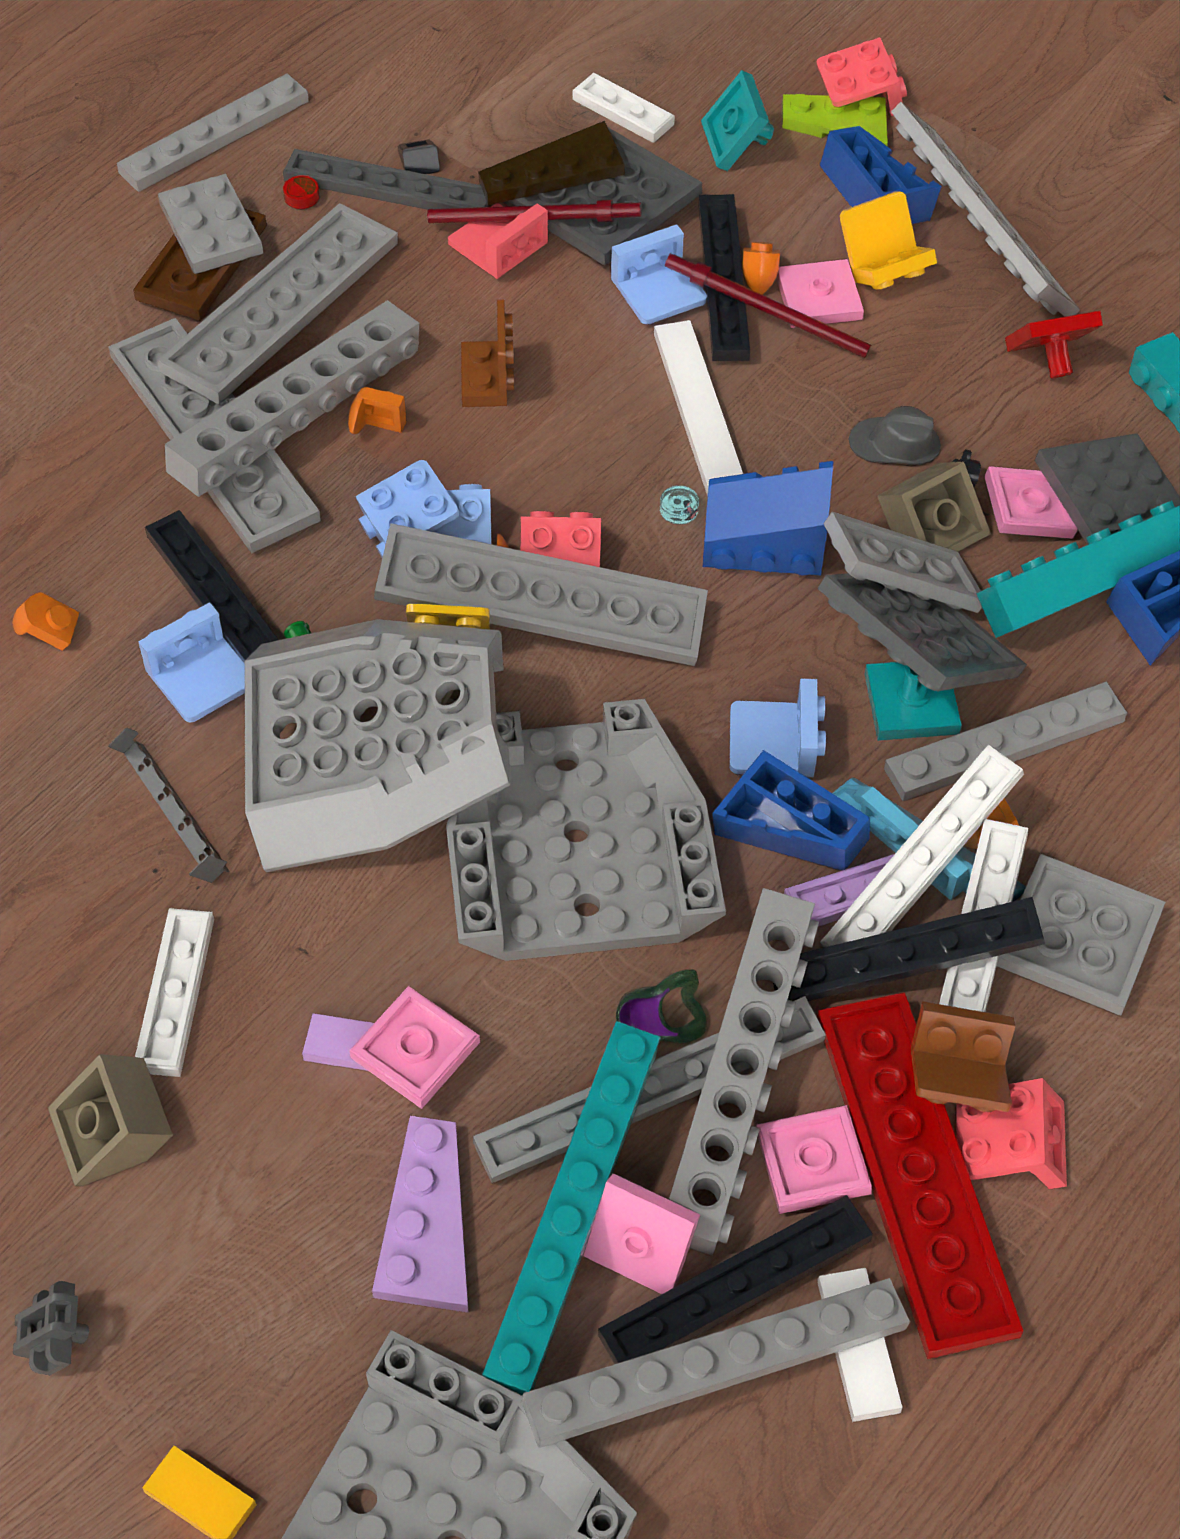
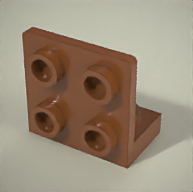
(484, 366)
(962, 1057)

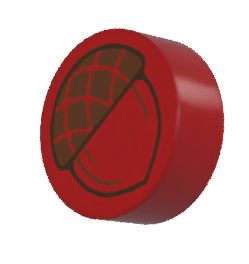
(301, 192)

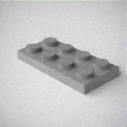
(903, 562)

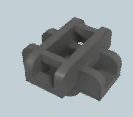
(49, 1329)

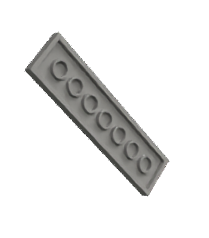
(984, 213)
(277, 303)
(259, 500)
(544, 594)

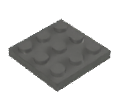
(1106, 481)

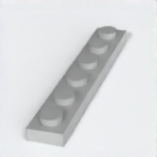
(212, 132)
(1012, 736)

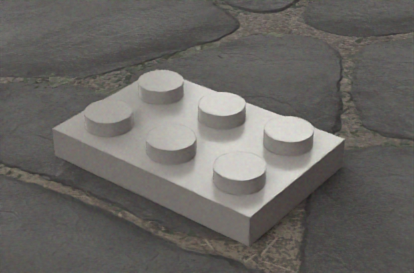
(210, 223)

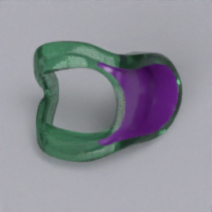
(643, 1008)

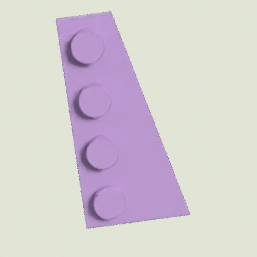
(424, 1228)

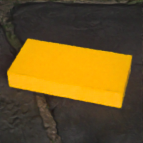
(199, 1495)

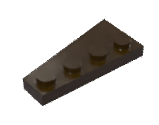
(561, 164)

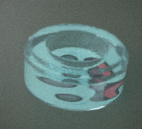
(679, 504)

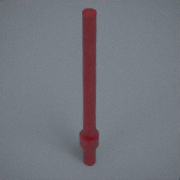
(602, 211)
(702, 275)

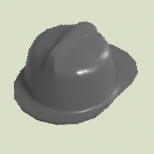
(899, 437)

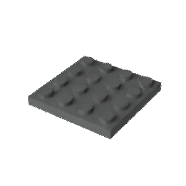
(646, 180)
(926, 635)

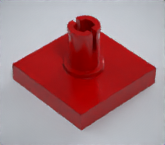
(1054, 336)

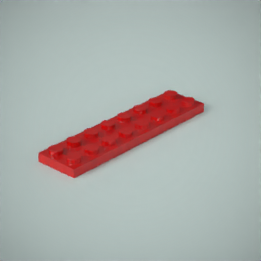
(918, 1181)

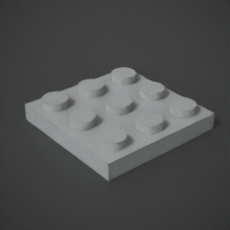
(1091, 934)

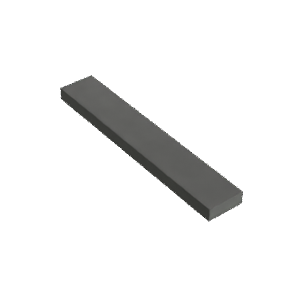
(384, 182)

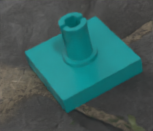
(736, 121)
(906, 707)

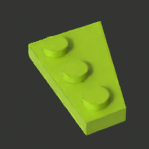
(818, 116)

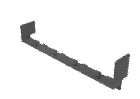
(212, 864)

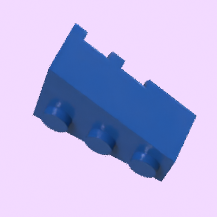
(865, 170)
(1150, 605)
(791, 816)

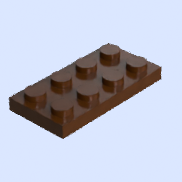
(175, 287)

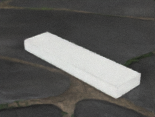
(174, 991)

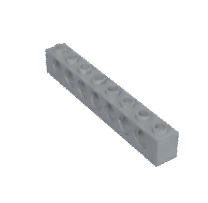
(291, 398)
(775, 918)

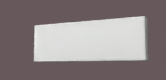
(623, 107)
(865, 1367)

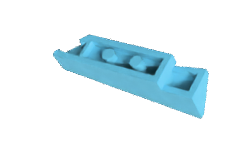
(895, 825)

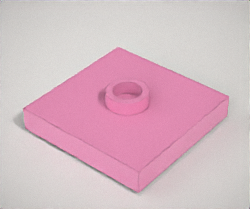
(821, 291)
(1027, 504)
(415, 1047)
(813, 1159)
(641, 1234)

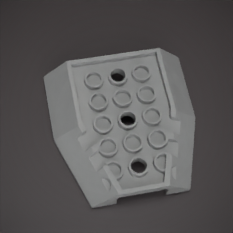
(373, 783)
(644, 855)
(452, 1461)

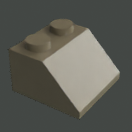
(937, 507)
(109, 1118)

